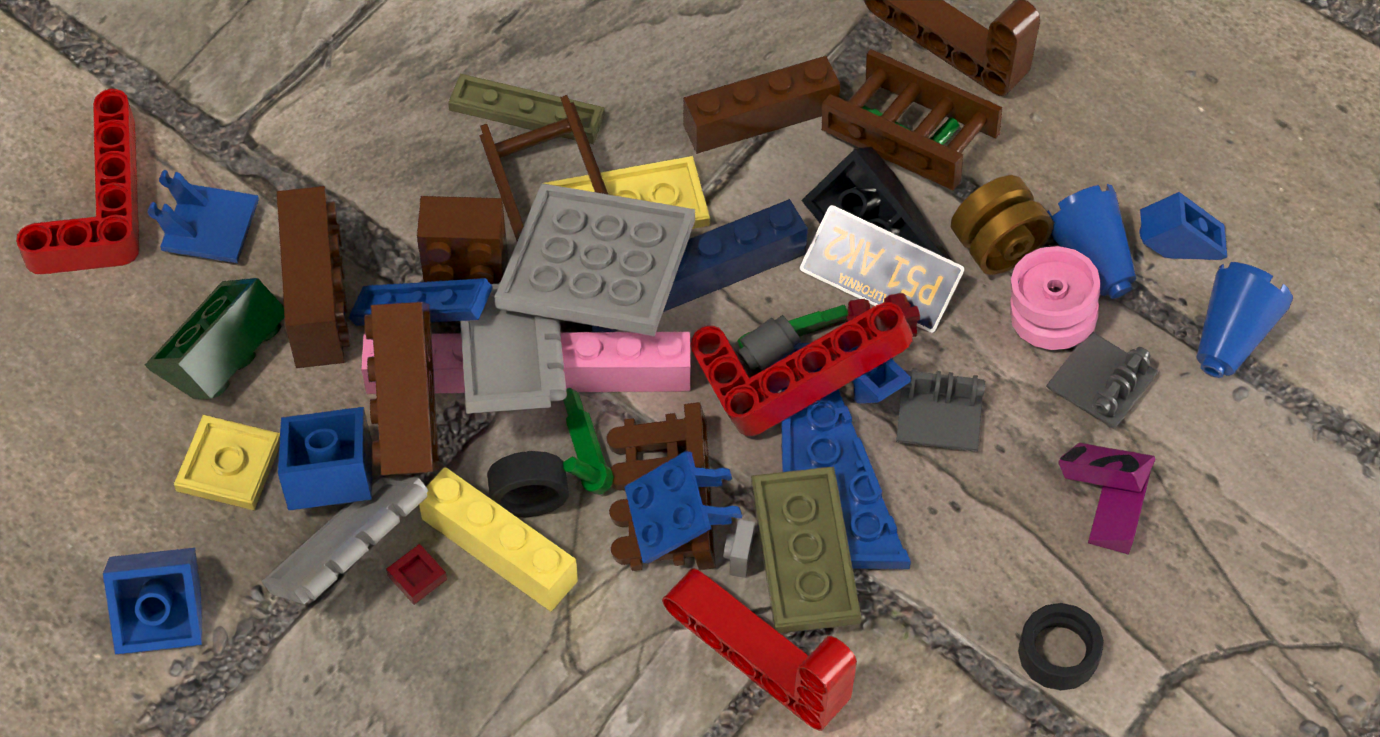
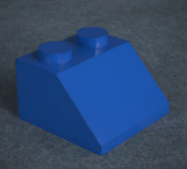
(154, 600)

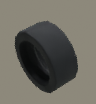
(528, 483)
(1066, 617)

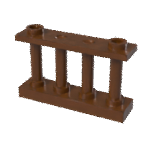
(898, 144)

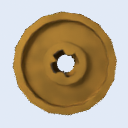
(1001, 224)

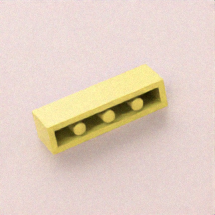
(499, 539)

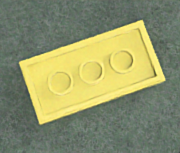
(663, 182)

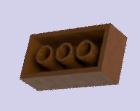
(312, 277)
(403, 388)

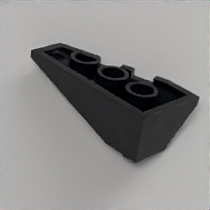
(872, 192)

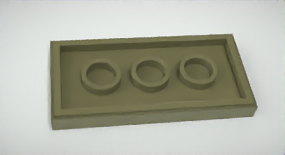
(805, 550)

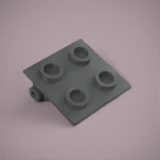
(1103, 378)
(941, 410)

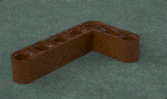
(990, 57)

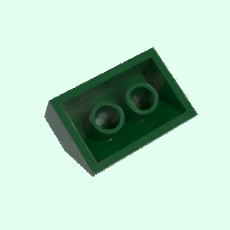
(218, 338)

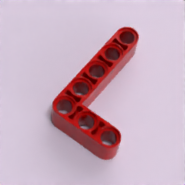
(113, 189)
(798, 369)
(807, 685)

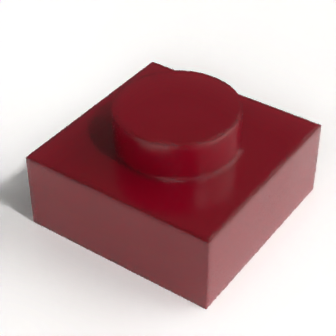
(416, 574)

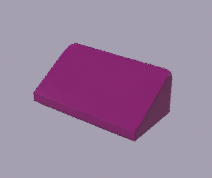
(1117, 518)

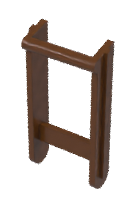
(495, 151)

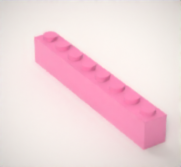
(590, 362)

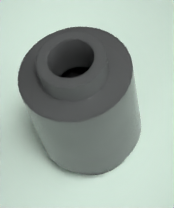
(768, 343)

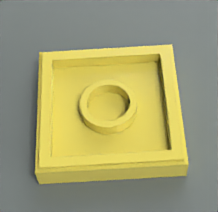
(228, 462)

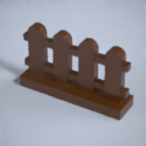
(654, 436)

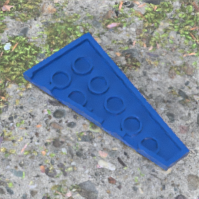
(826, 438)

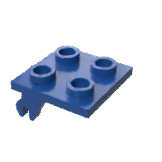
(205, 220)
(669, 505)

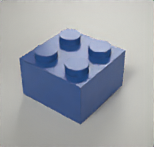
(325, 458)

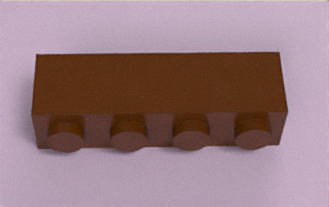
(758, 104)

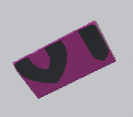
(1106, 466)

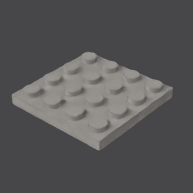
(596, 259)

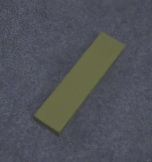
(519, 106)

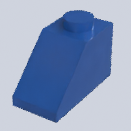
(1182, 230)

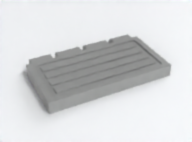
(511, 360)
(345, 538)

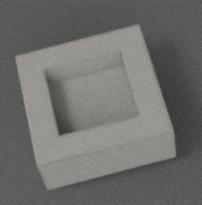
(739, 548)

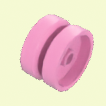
(1054, 297)

